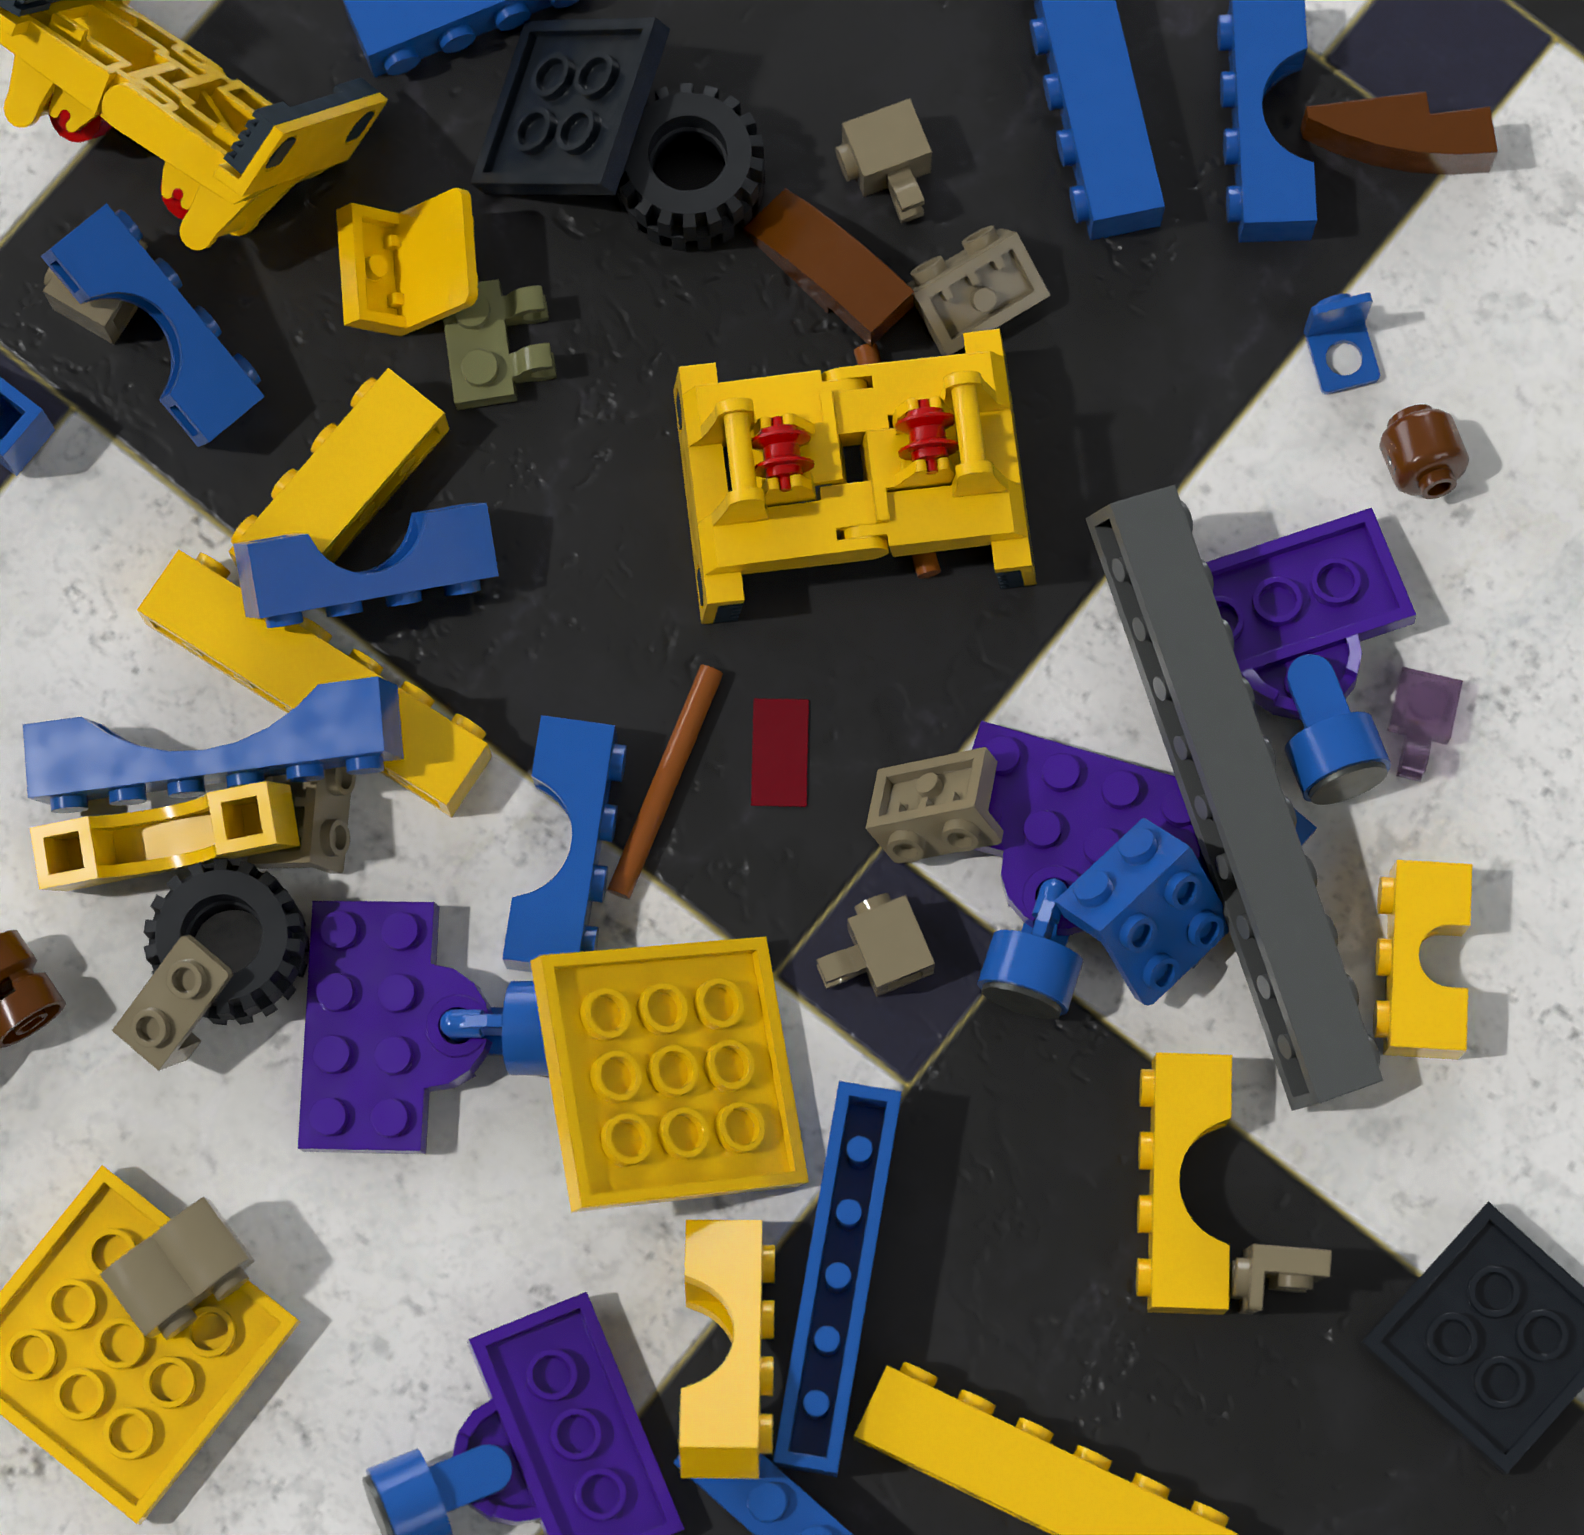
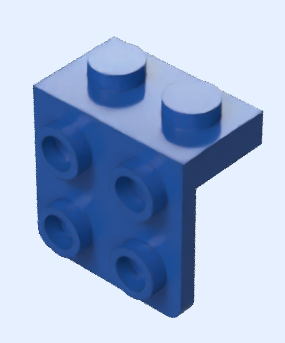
(1147, 909)

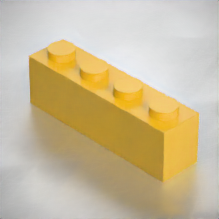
(352, 468)

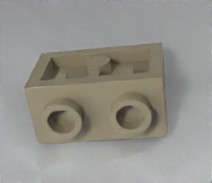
(976, 287)
(935, 806)
(321, 822)
(1286, 1267)

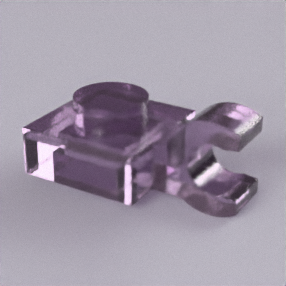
(1424, 713)

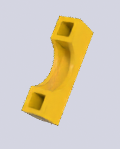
(166, 838)
(1184, 1264)
(721, 1413)

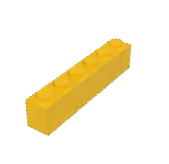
(283, 664)
(1017, 1464)

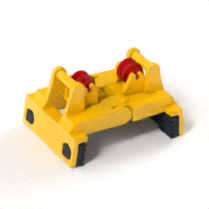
(221, 140)
(791, 436)

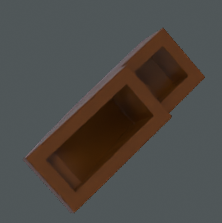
(1404, 135)
(831, 266)

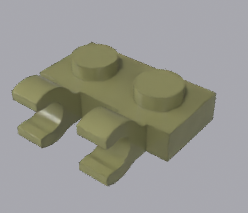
(480, 351)

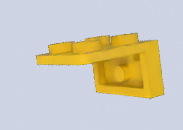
(407, 264)

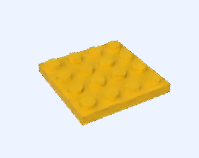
(668, 1072)
(89, 1382)

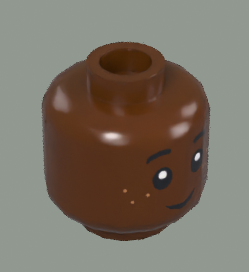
(1424, 451)

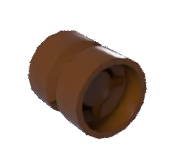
(35, 996)

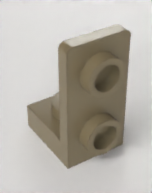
(173, 1003)

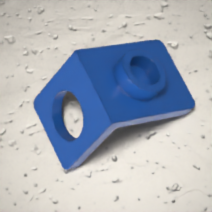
(1338, 321)

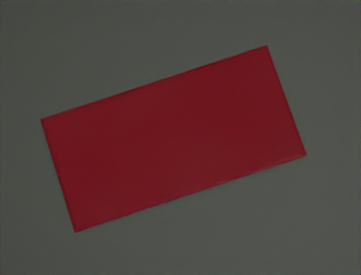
(780, 752)

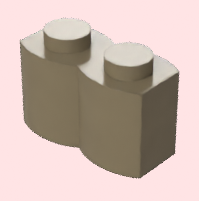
(178, 1269)

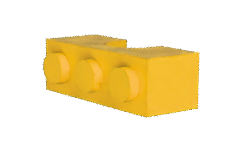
(1417, 1013)

